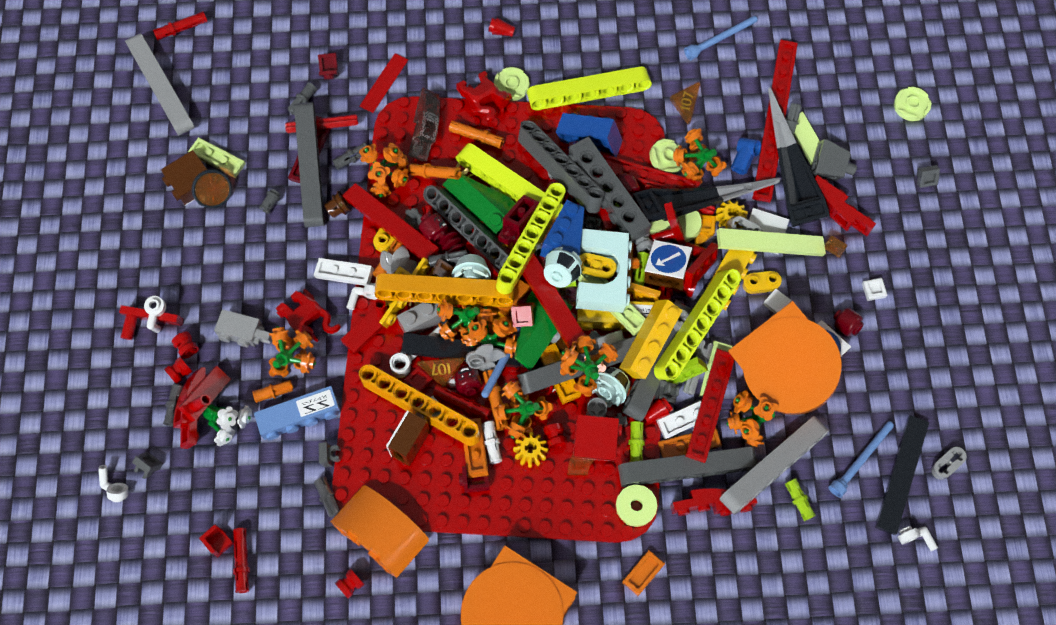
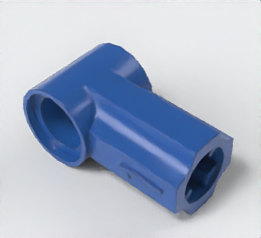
(746, 150)

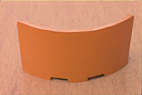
(382, 529)

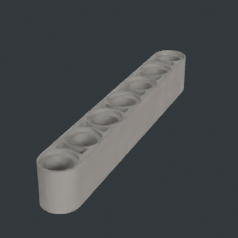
(159, 84)
(774, 465)

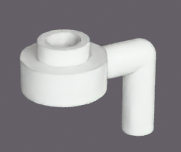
(368, 291)
(155, 312)
(115, 492)
(909, 534)

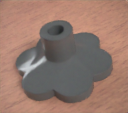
(413, 218)

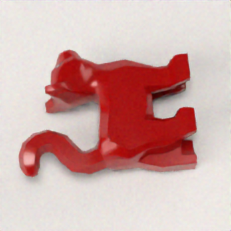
(483, 94)
(305, 314)

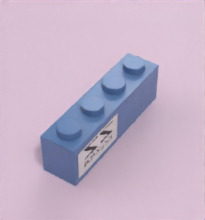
(297, 413)

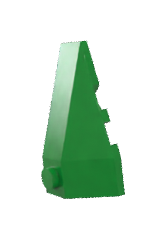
(481, 201)
(535, 338)

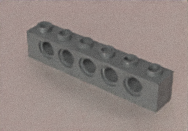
(629, 209)

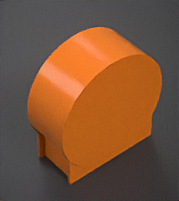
(790, 362)
(515, 594)

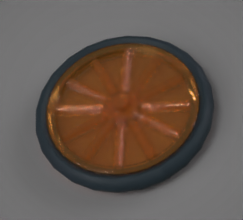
(211, 188)

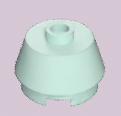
(471, 267)

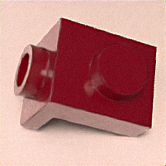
(328, 66)
(473, 484)

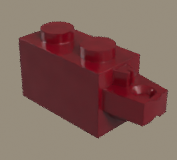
(517, 219)

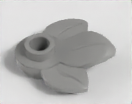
(399, 258)
(484, 357)

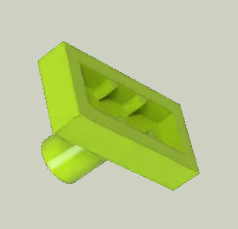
(693, 368)

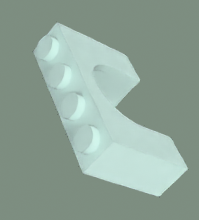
(612, 295)

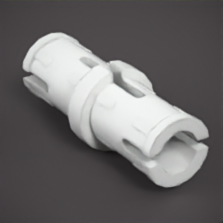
(492, 442)

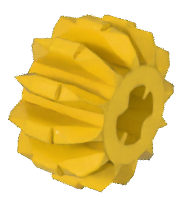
(728, 211)
(523, 446)

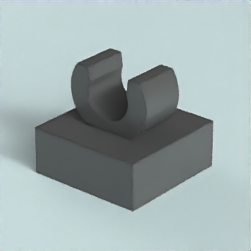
(928, 176)
(668, 391)
(326, 454)
(146, 463)

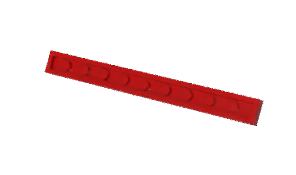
(781, 88)

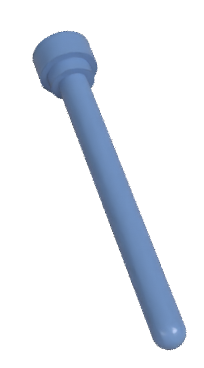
(693, 51)
(497, 371)
(839, 486)

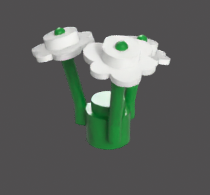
(225, 418)

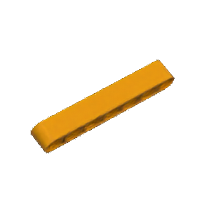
(435, 289)
(427, 409)

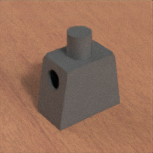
(831, 161)

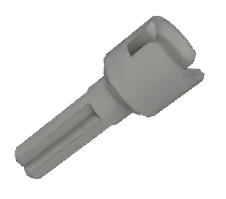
(703, 352)

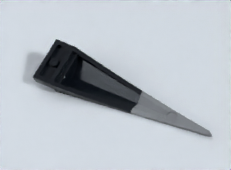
(801, 192)
(691, 199)

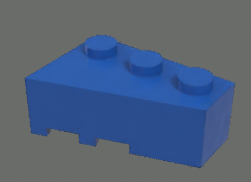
(601, 131)
(566, 230)

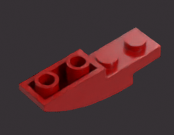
(840, 211)
(189, 433)
(704, 499)

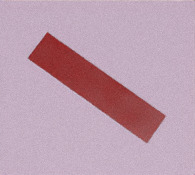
(383, 83)

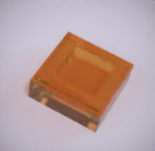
(835, 246)

